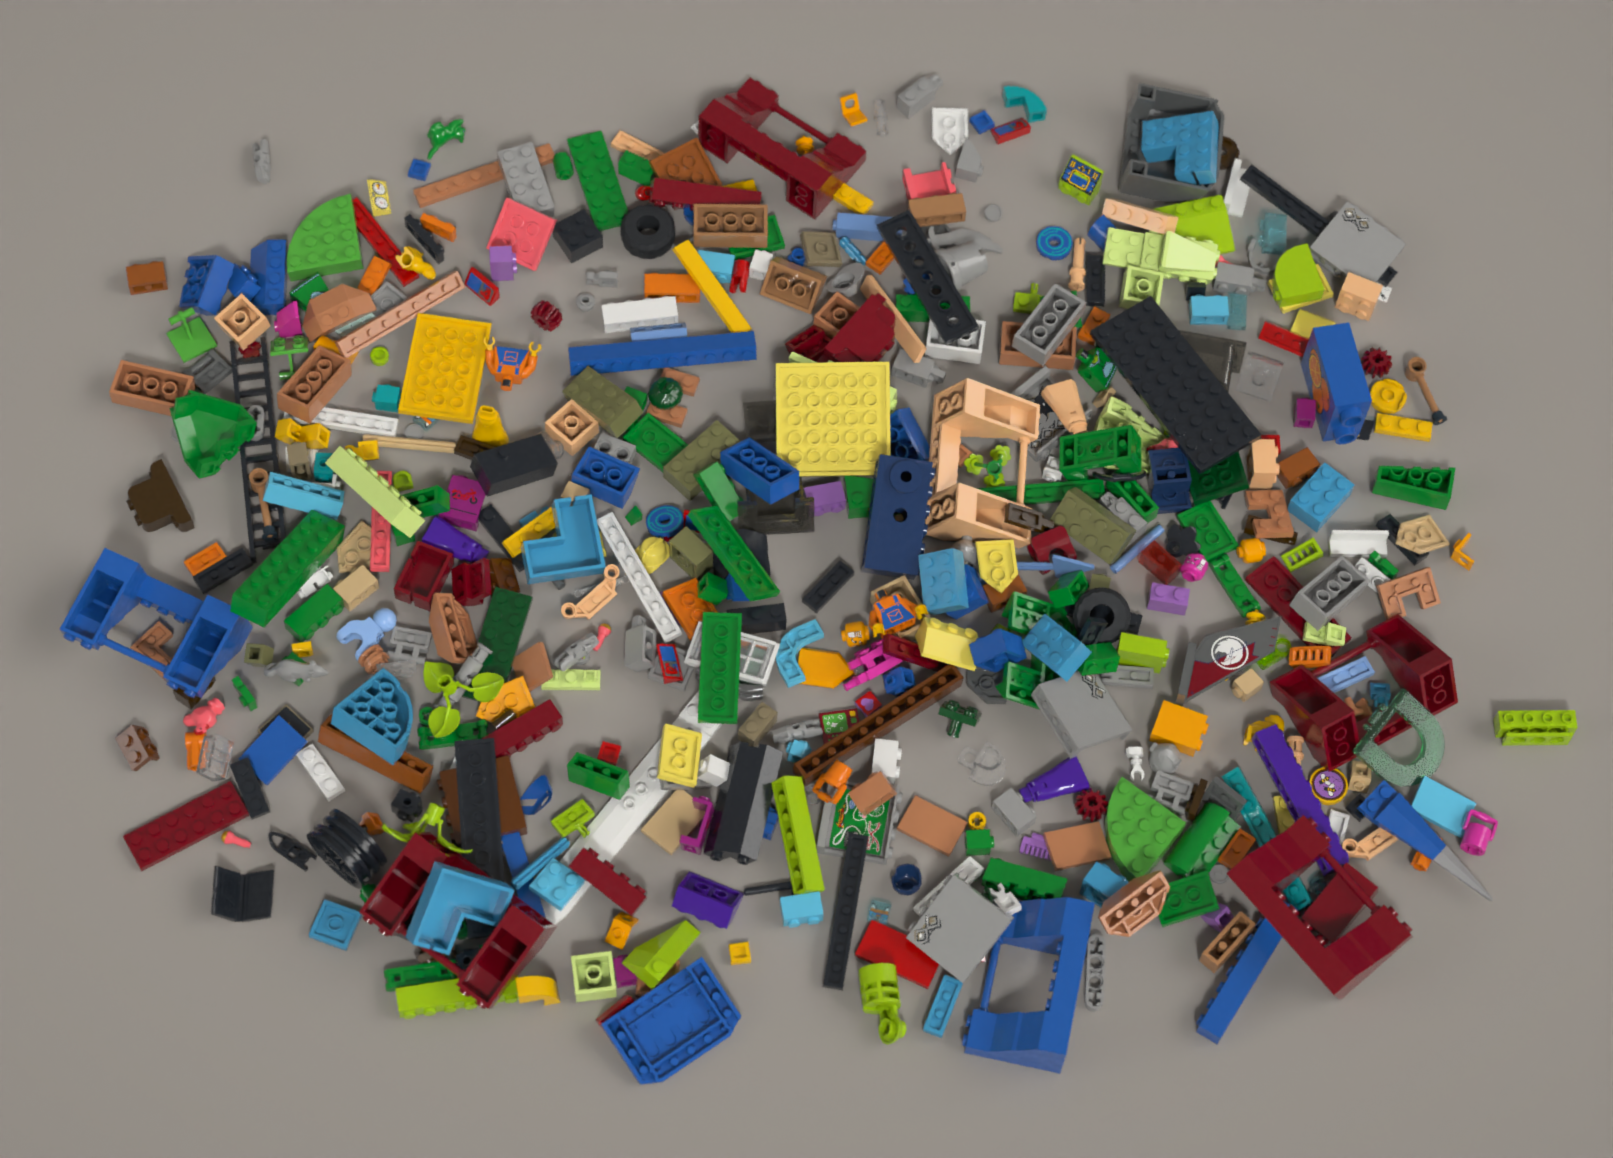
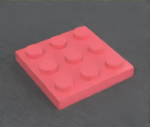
(524, 231)

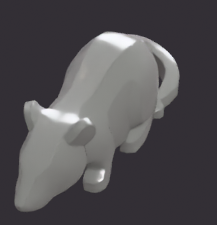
(292, 670)

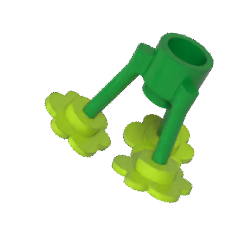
(1000, 456)

